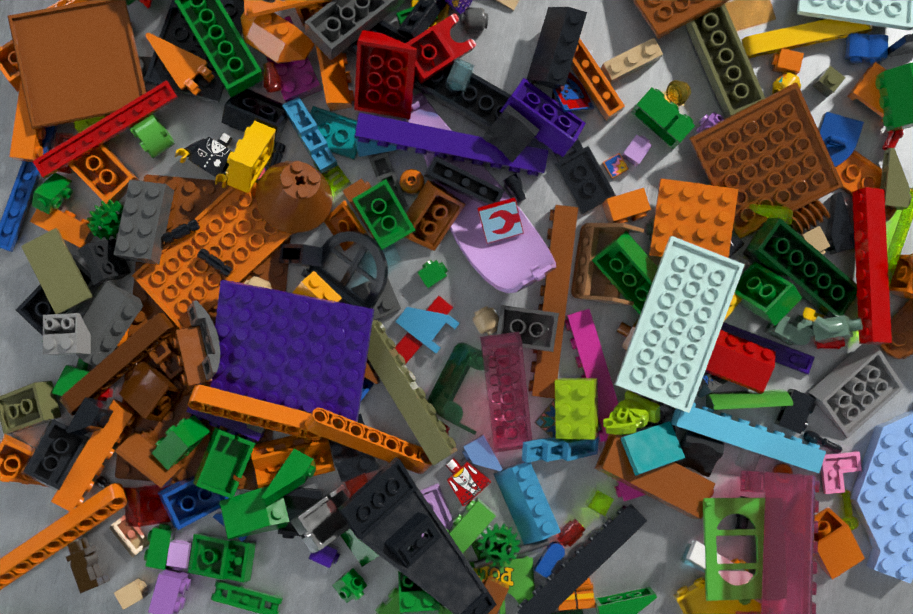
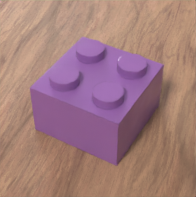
(170, 592)

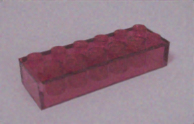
(506, 391)

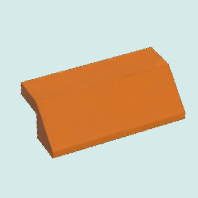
(271, 455)

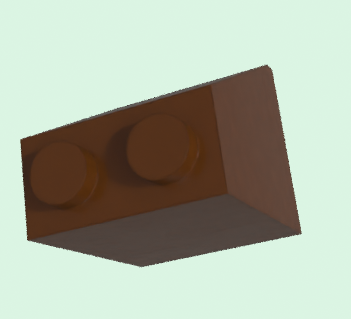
(150, 392)

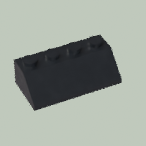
(556, 47)

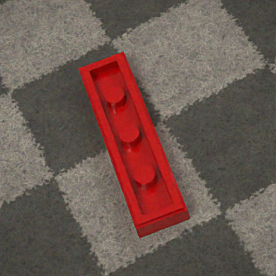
(409, 344)

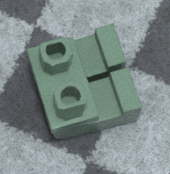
(791, 332)

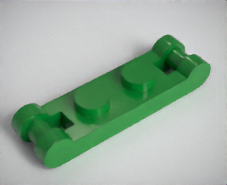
(246, 598)

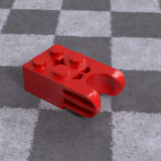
(441, 47)

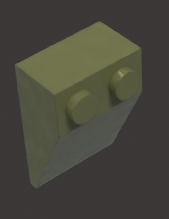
(28, 407)

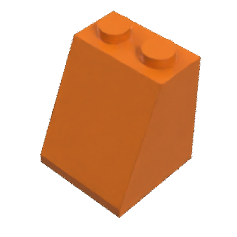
(836, 544)

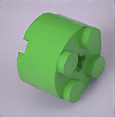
(153, 136)

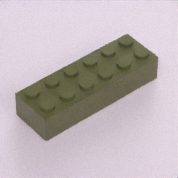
(725, 61)

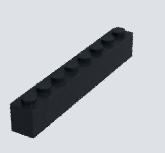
(585, 563)

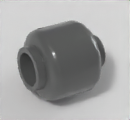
(474, 20)

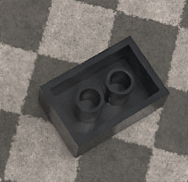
(54, 455)

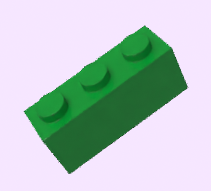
(896, 96)

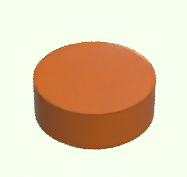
(782, 468)

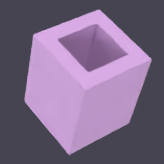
(637, 150)
(179, 554)

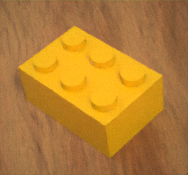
(250, 156)

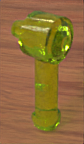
(849, 518)

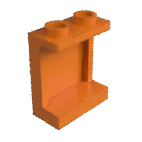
(866, 90)

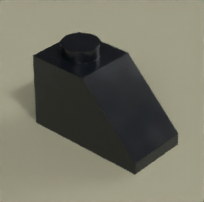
(90, 417)

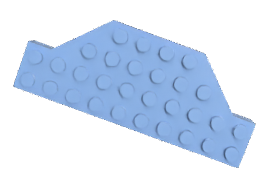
(886, 497)

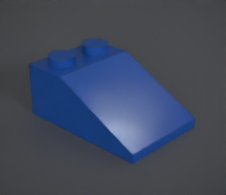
(188, 503)

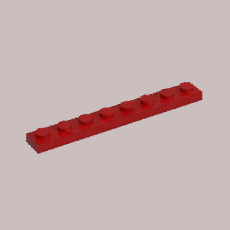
(105, 129)

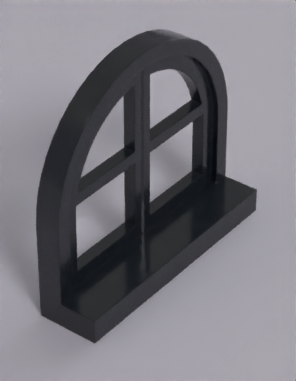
(341, 288)

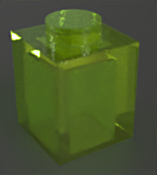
(599, 502)

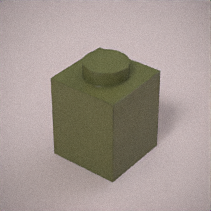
(828, 81)

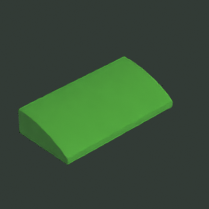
(748, 399)

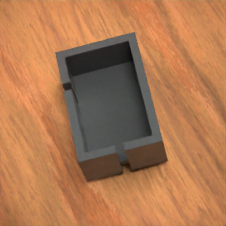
(322, 520)

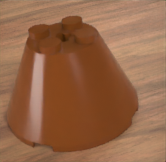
(293, 197)

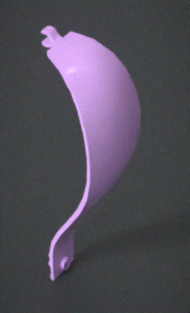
(506, 263)

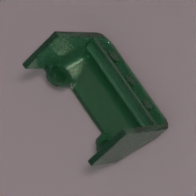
(450, 380)

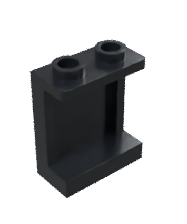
(296, 503)

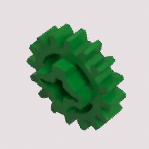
(106, 218)
(502, 552)

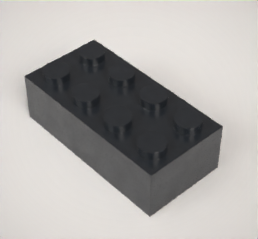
(38, 304)

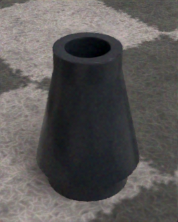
(514, 187)

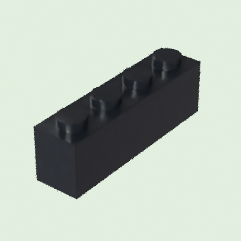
(463, 182)

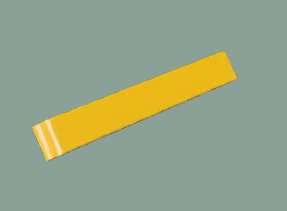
(800, 36)

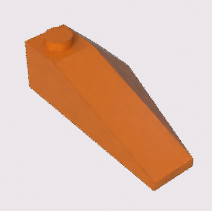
(12, 460)

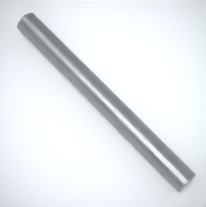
(523, 549)

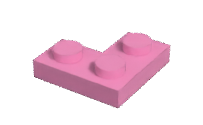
(833, 468)

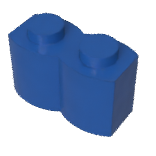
(866, 48)

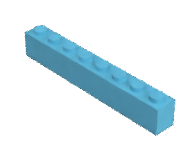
(750, 438)

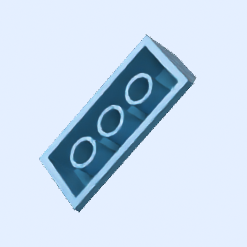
(527, 502)

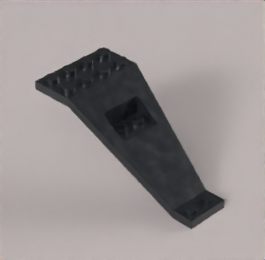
(393, 515)

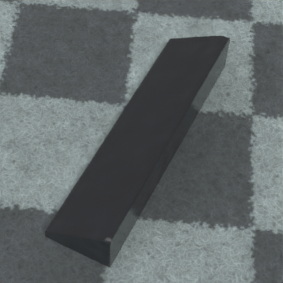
(421, 18)

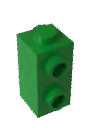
(52, 193)
(159, 539)

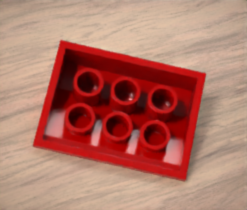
(384, 75)

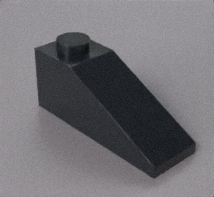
(839, 226)

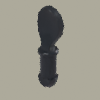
(815, 438)

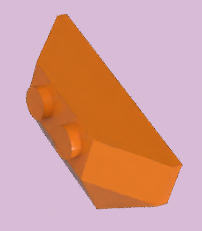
(276, 38)

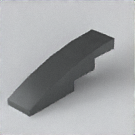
(384, 170)

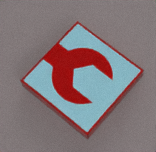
(500, 220)

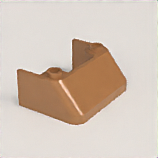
(588, 279)

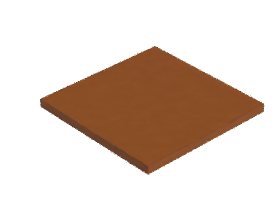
(76, 61)

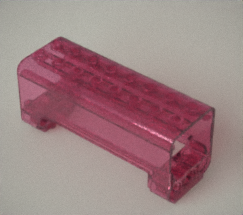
(787, 540)

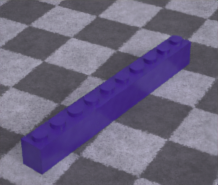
(445, 143)

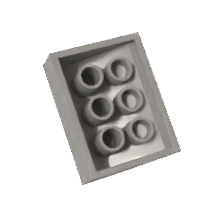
(856, 389)

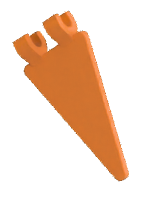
(180, 63)

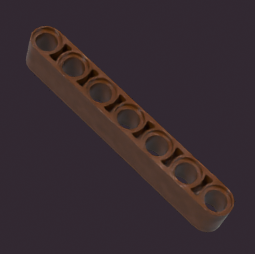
(118, 362)

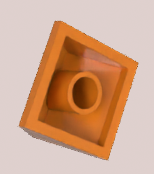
(343, 220)

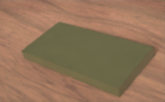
(57, 271)

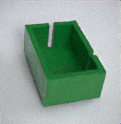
(663, 118)
(223, 459)

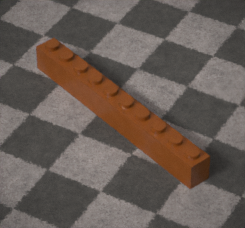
(555, 297)

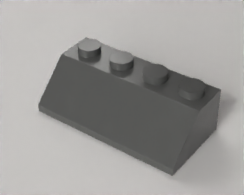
(109, 320)

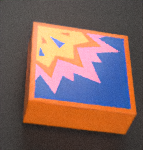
(615, 166)

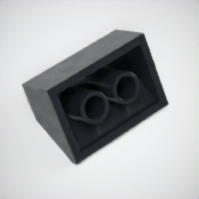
(250, 106)

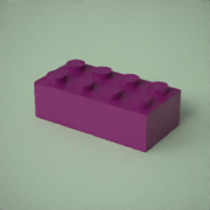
(297, 77)

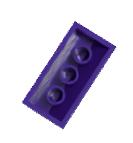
(556, 127)

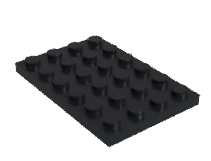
(177, 32)

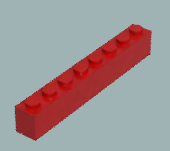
(872, 266)

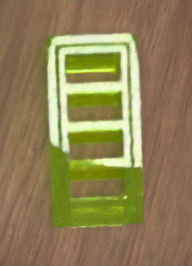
(342, 184)
(773, 212)

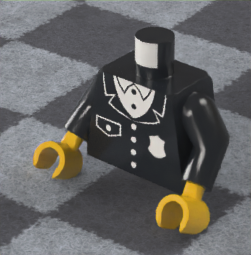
(209, 156)

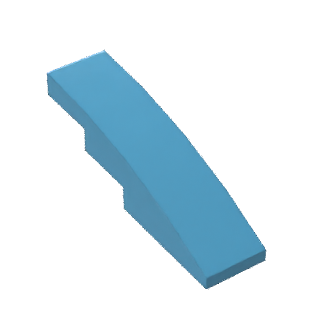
(309, 134)
(555, 449)

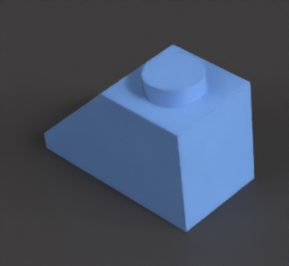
(481, 453)

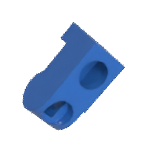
(549, 558)

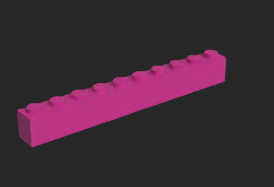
(593, 365)

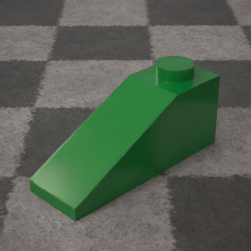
(290, 476)

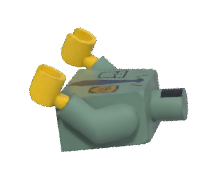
(831, 328)

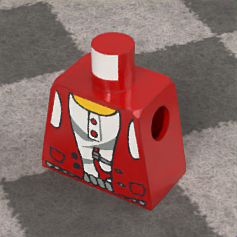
(466, 480)

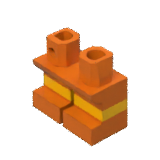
(584, 598)

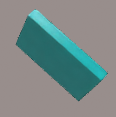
(337, 132)
(652, 448)

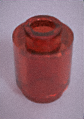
(571, 533)

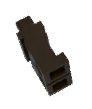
(85, 565)

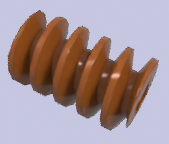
(809, 215)

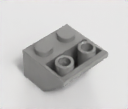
(65, 335)

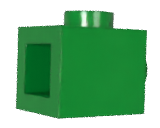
(432, 273)

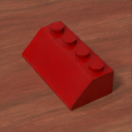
(741, 362)

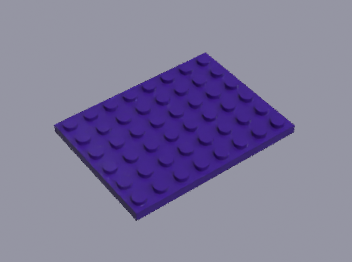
(292, 348)

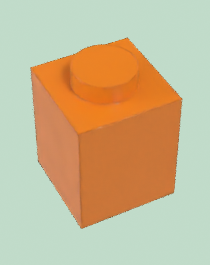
(787, 61)

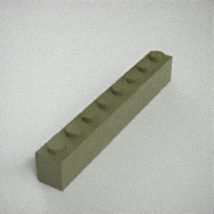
(408, 396)

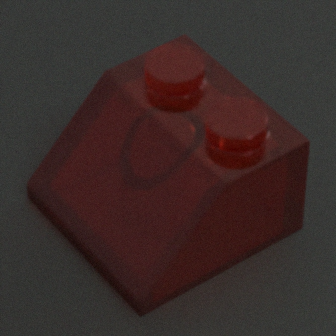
(144, 506)

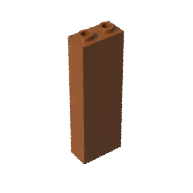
(667, 484)

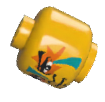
(785, 80)

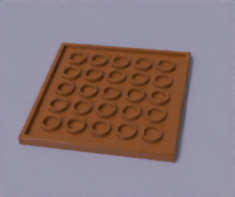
(769, 156)

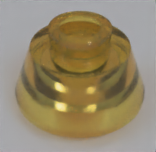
(678, 92)

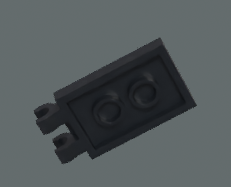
(584, 177)

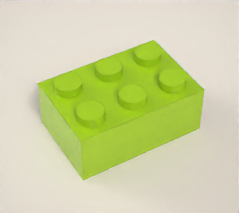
(576, 408)

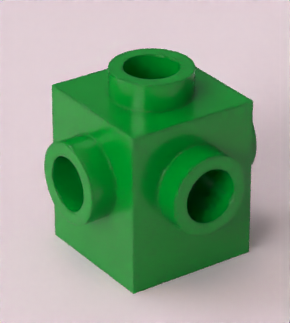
(350, 586)

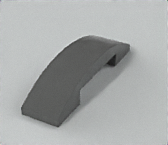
(199, 317)

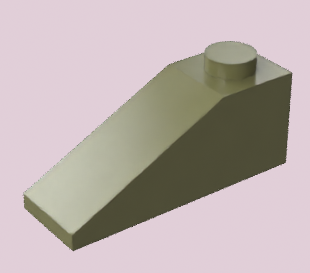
(894, 182)

